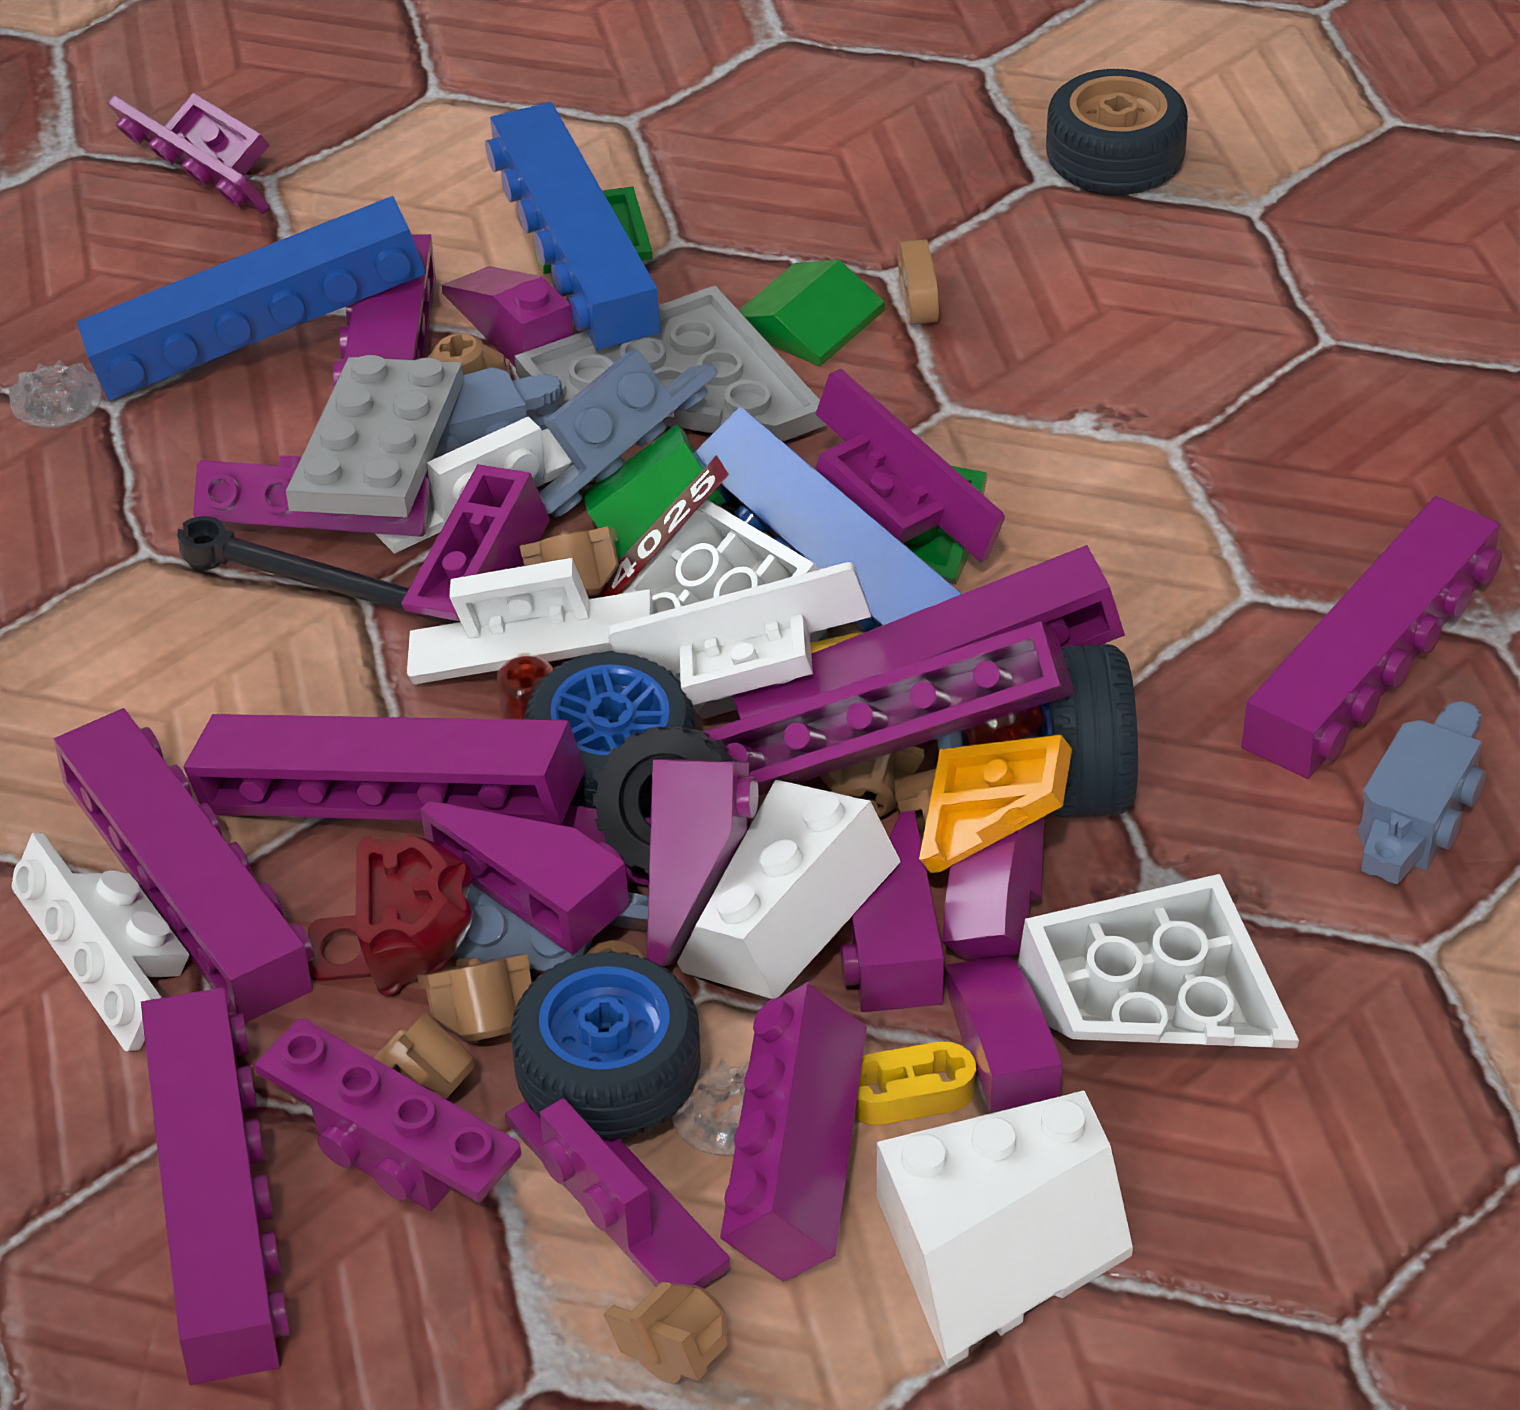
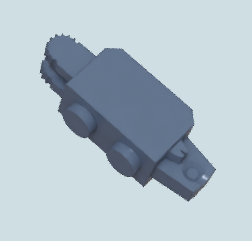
(494, 401)
(1419, 792)

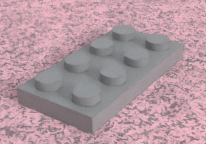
(376, 437)

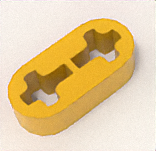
(912, 1085)

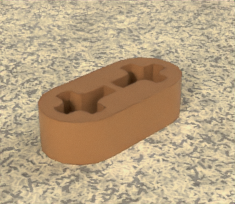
(918, 281)

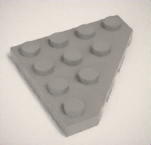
(694, 333)

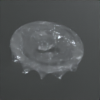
(57, 408)
(697, 1118)

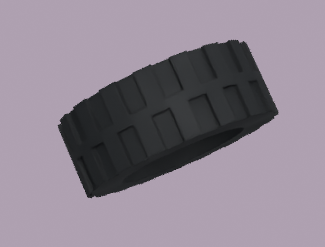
(624, 776)

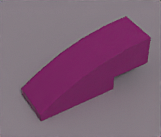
(992, 895)
(1004, 1032)

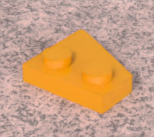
(991, 793)

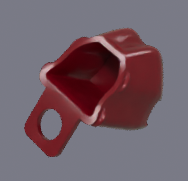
(406, 916)

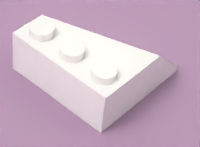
(714, 558)
(789, 888)
(1154, 970)
(1002, 1214)

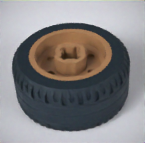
(1116, 131)

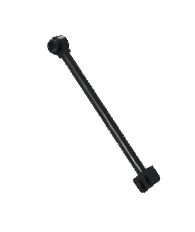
(207, 545)

